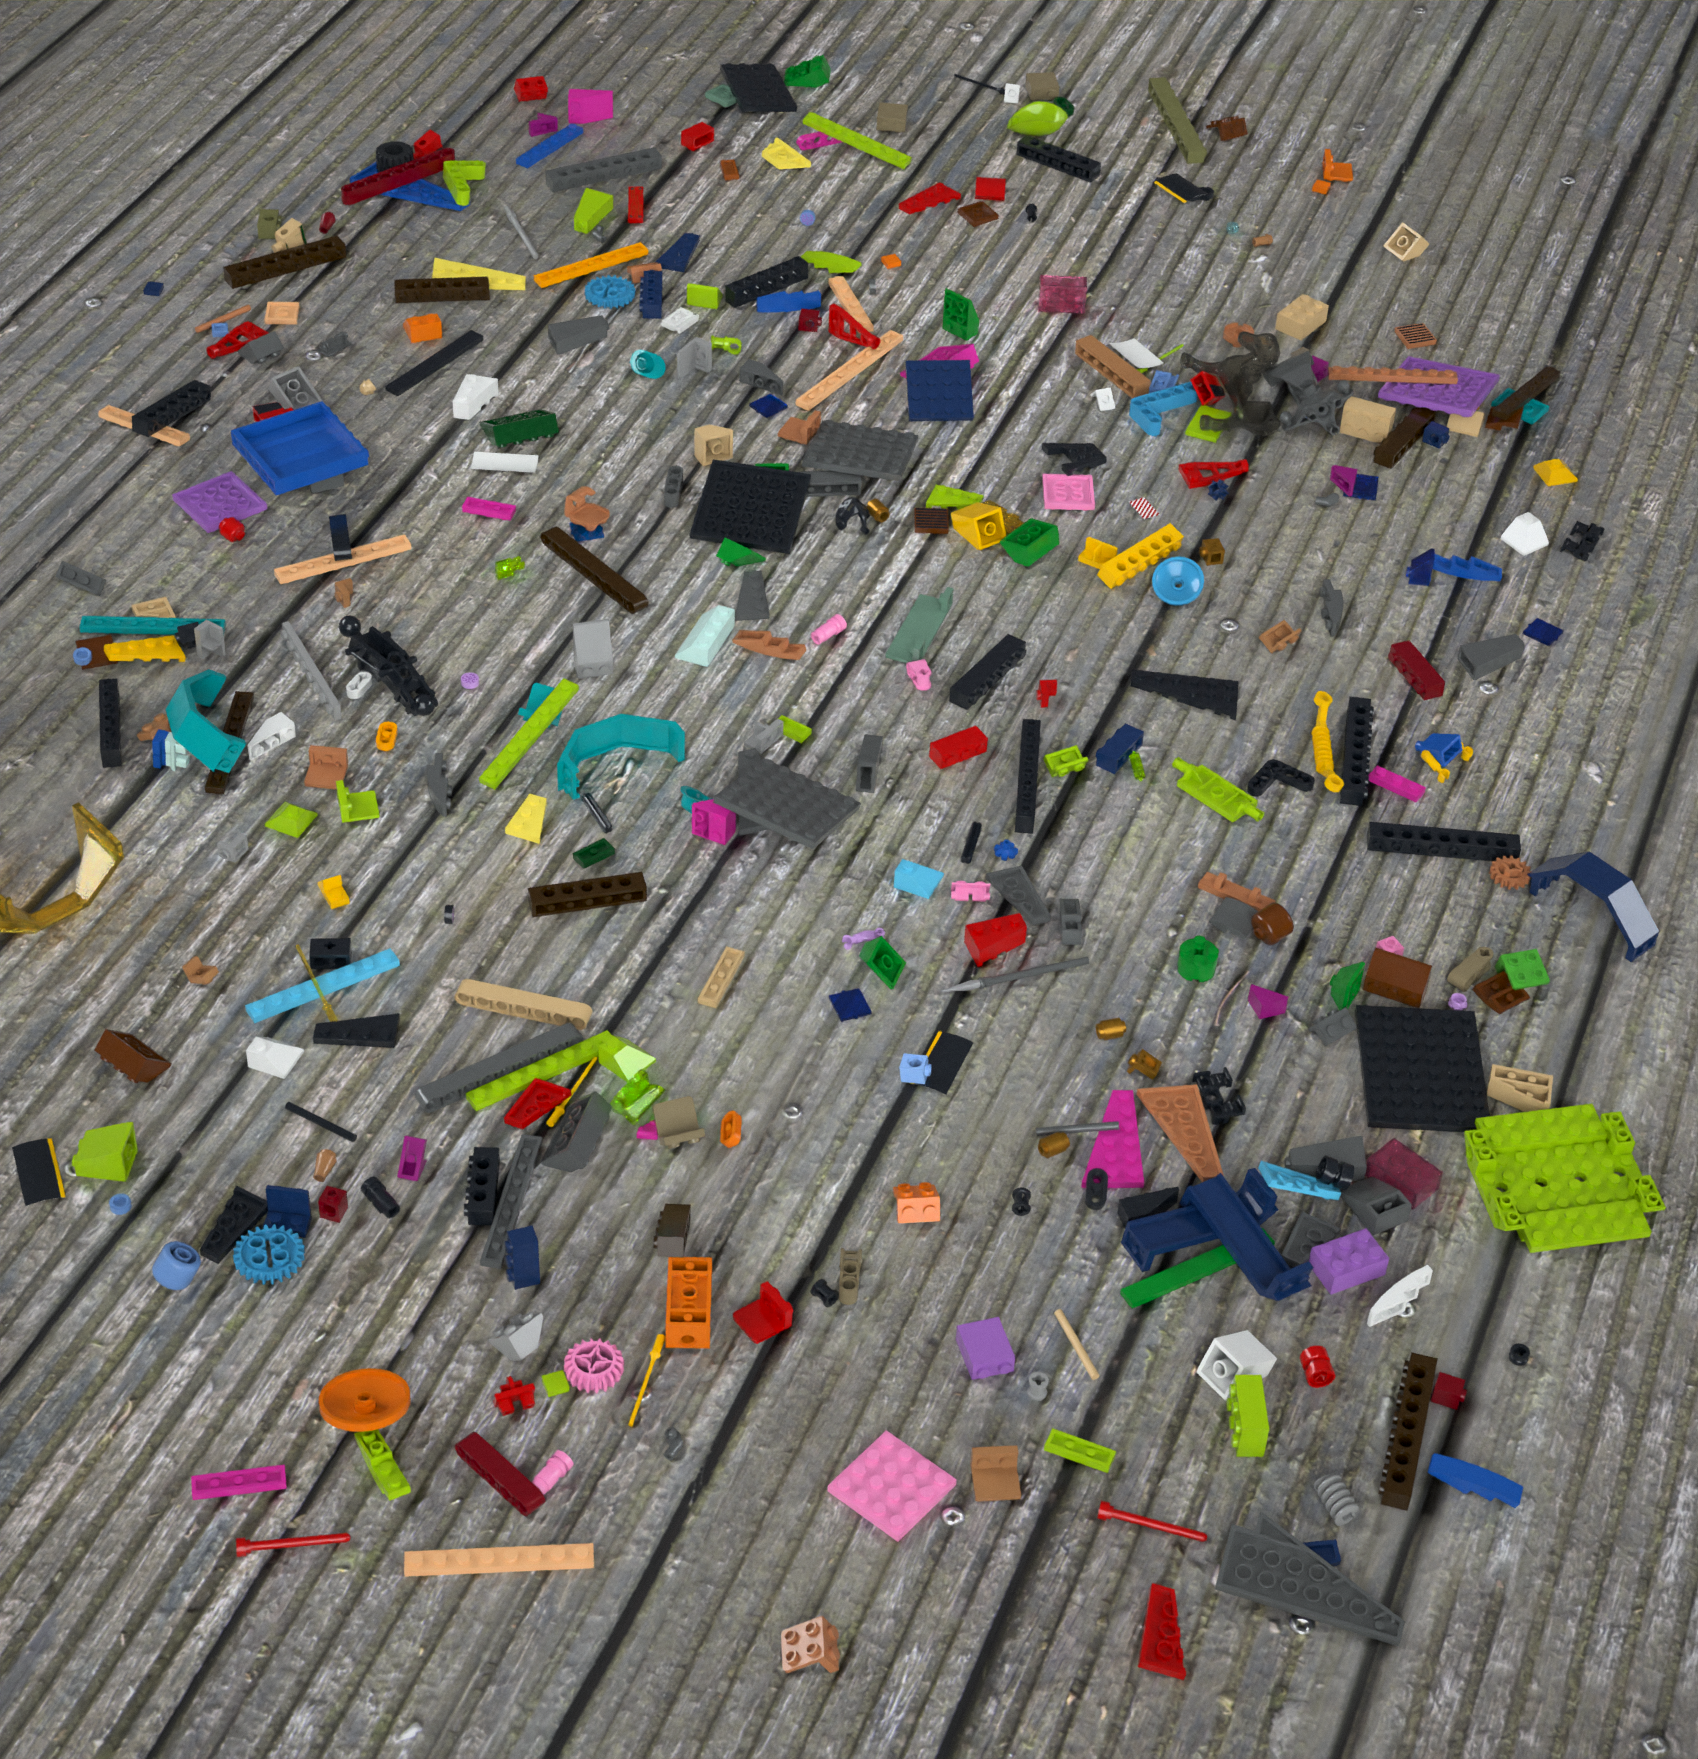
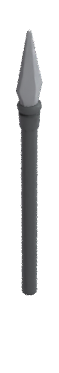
(989, 981)

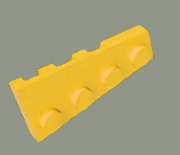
(147, 649)

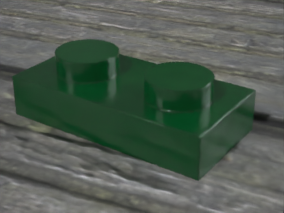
(594, 853)

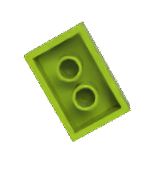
(1248, 1416)

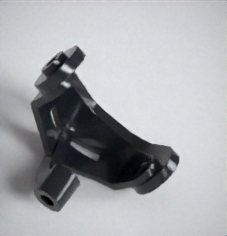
(843, 515)

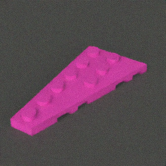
(1118, 1150)

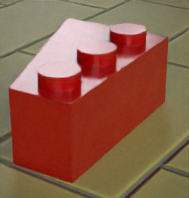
(994, 936)

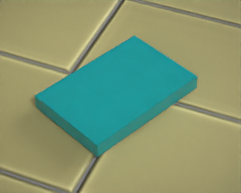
(1532, 410)

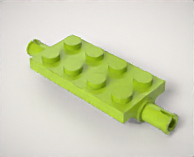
(1216, 792)

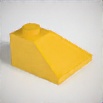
(1555, 472)

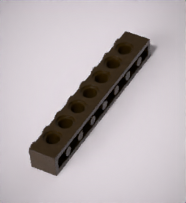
(284, 262)
(1409, 1431)

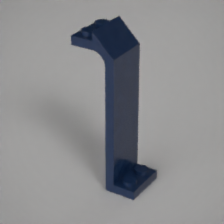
(1187, 1226)
(1246, 1240)

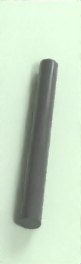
(1078, 1128)

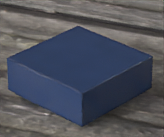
(153, 288)

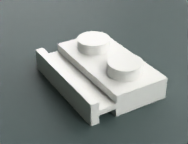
(680, 320)

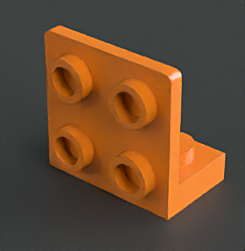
(1334, 170)

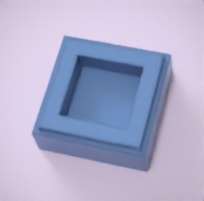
(219, 329)

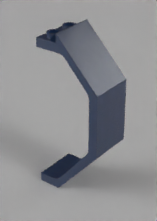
(1609, 885)

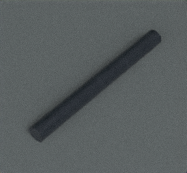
(321, 1122)

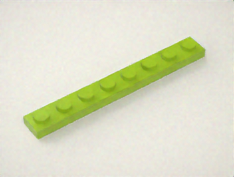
(857, 140)
(529, 733)
(542, 1069)

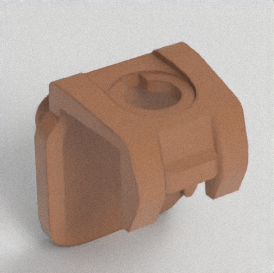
(585, 513)

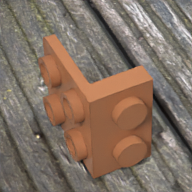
(326, 766)
(809, 1644)

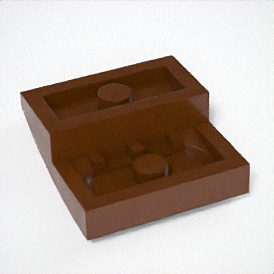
(1497, 423)
(96, 646)
(1499, 994)

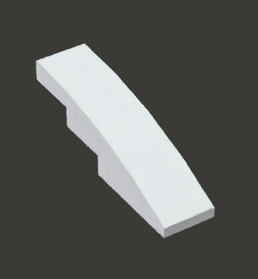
(1396, 1298)

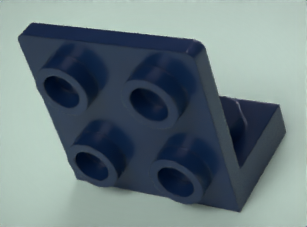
(288, 1208)

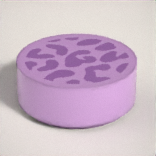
(469, 680)

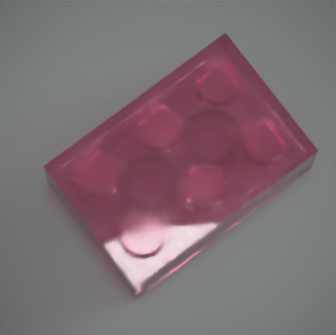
(1062, 294)
(1404, 1171)

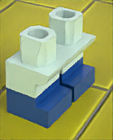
(168, 751)

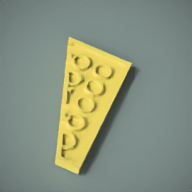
(497, 279)

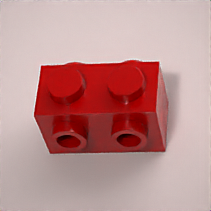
(531, 88)

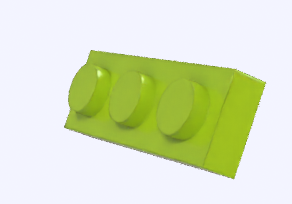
(1080, 1450)

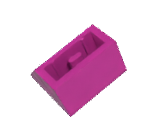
(713, 821)

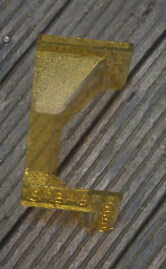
(99, 858)

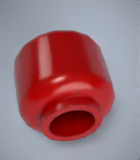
(232, 529)

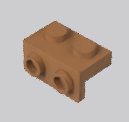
(1279, 636)
(149, 730)

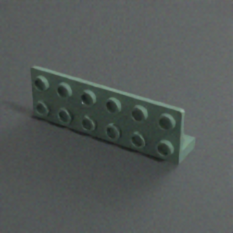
(920, 627)

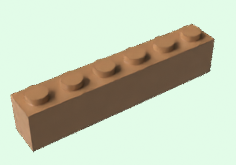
(1112, 366)

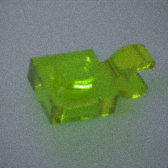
(507, 567)

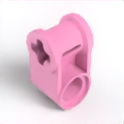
(919, 674)

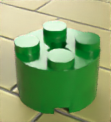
(1197, 959)

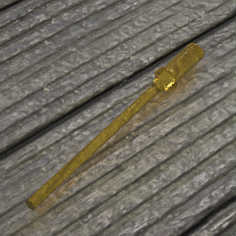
(327, 1007)

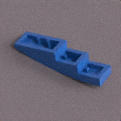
(788, 302)
(1470, 569)
(1470, 1477)

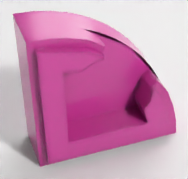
(648, 1131)

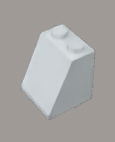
(1233, 1356)

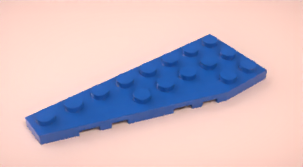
(417, 191)

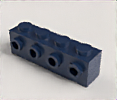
(651, 294)

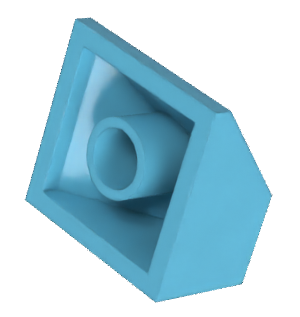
(916, 878)

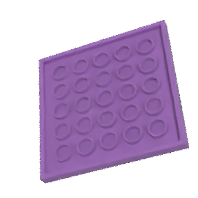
(1457, 398)

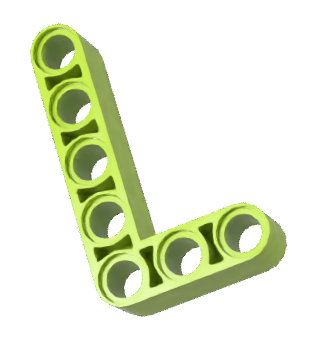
(455, 176)

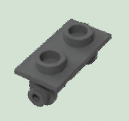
(334, 344)

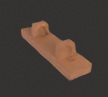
(1213, 884)

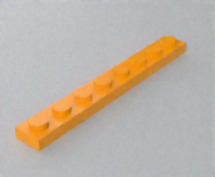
(590, 265)

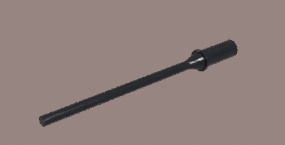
(1000, 90)

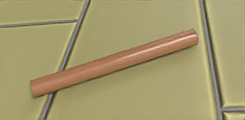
(223, 318)

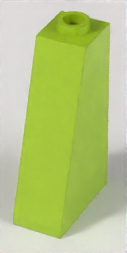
(592, 209)

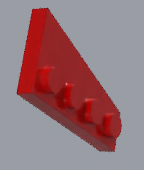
(929, 198)
(1161, 1635)

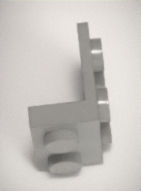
(694, 355)

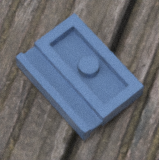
(1162, 381)

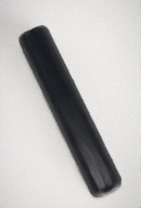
(597, 813)
(971, 842)

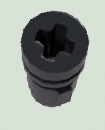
(380, 1198)

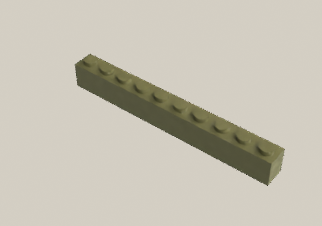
(1176, 120)

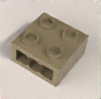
(1042, 86)
(892, 117)

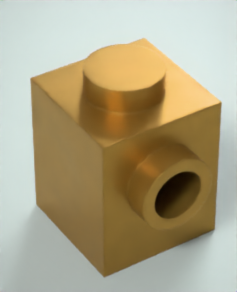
(1212, 551)

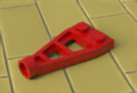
(836, 327)
(246, 329)
(1194, 479)

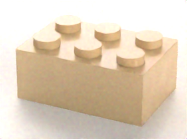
(1301, 317)
(1367, 419)

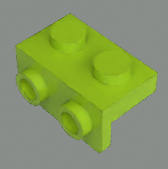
(1064, 761)

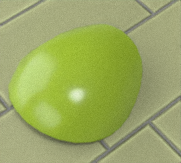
(1037, 119)

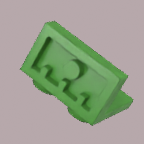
(1523, 969)

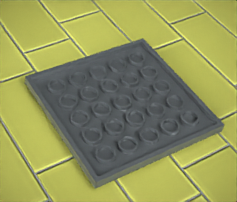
(860, 450)
(787, 802)

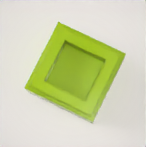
(555, 1383)

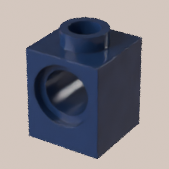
(1436, 435)

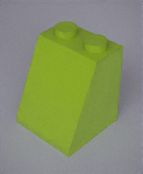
(106, 1152)

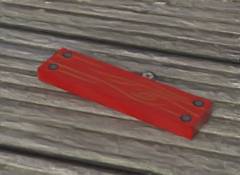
(635, 204)

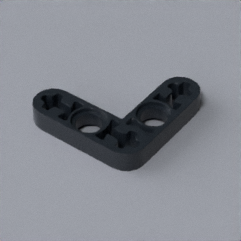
(1279, 770)

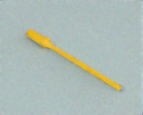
(559, 1110)
(655, 1354)

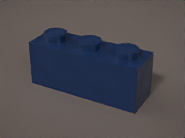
(1118, 748)
(522, 1257)

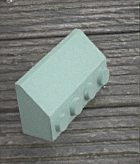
(707, 636)

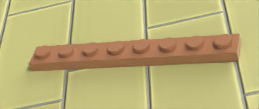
(1391, 375)

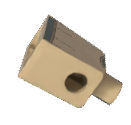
(289, 236)

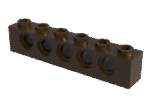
(441, 289)
(587, 894)

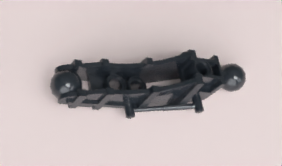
(389, 662)

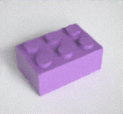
(1348, 1261)

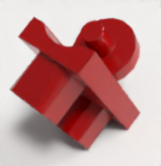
(513, 1392)

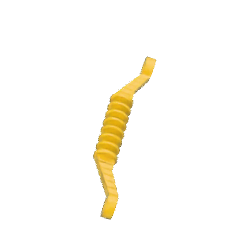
(1322, 744)

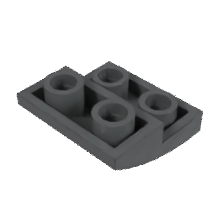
(1234, 916)

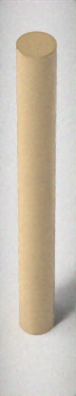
(1076, 1344)

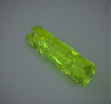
(1137, 766)

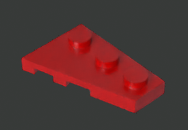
(535, 1102)

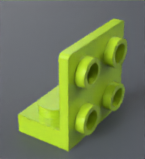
(356, 805)

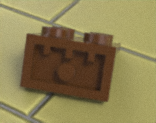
(1230, 127)

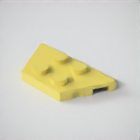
(784, 156)

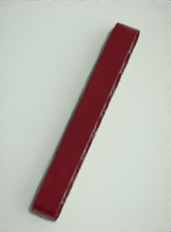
(396, 176)

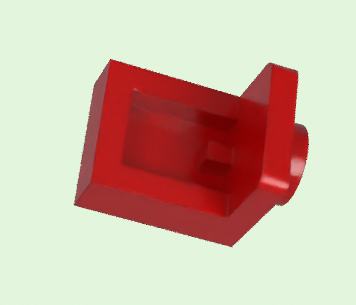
(1046, 689)

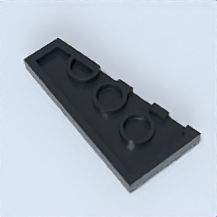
(240, 1215)

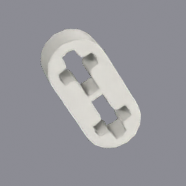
(359, 685)

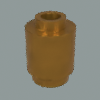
(878, 510)
(1110, 1029)
(1053, 1144)

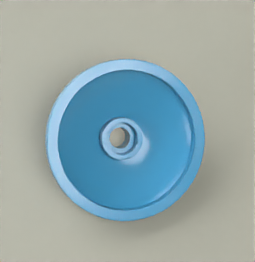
(1178, 571)

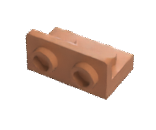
(637, 271)

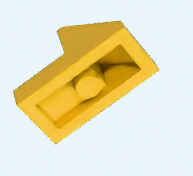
(334, 891)

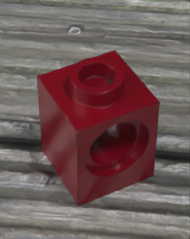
(805, 316)
(333, 1204)

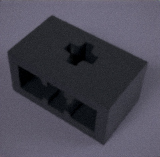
(330, 953)

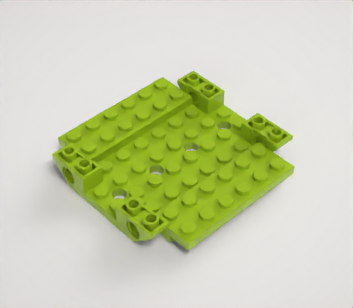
(1554, 1150)

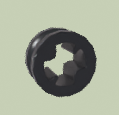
(1523, 1350)

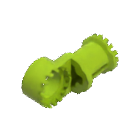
(724, 343)

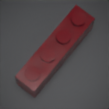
(1416, 670)

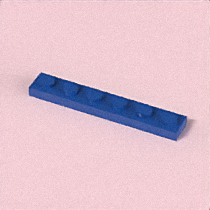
(549, 145)

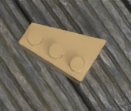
(1520, 1088)

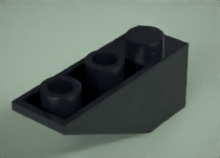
(1146, 1204)

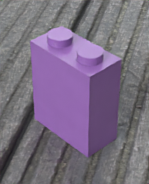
(985, 1348)

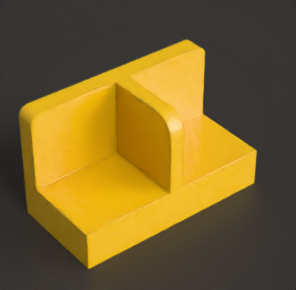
(1097, 553)

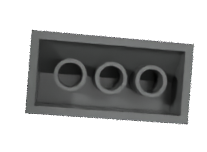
(577, 1133)

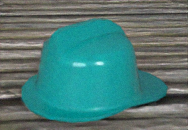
(647, 364)
(691, 796)

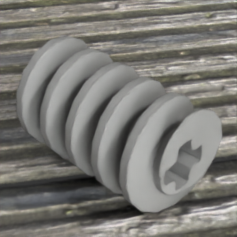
(1336, 1498)

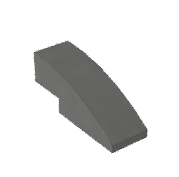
(1070, 921)

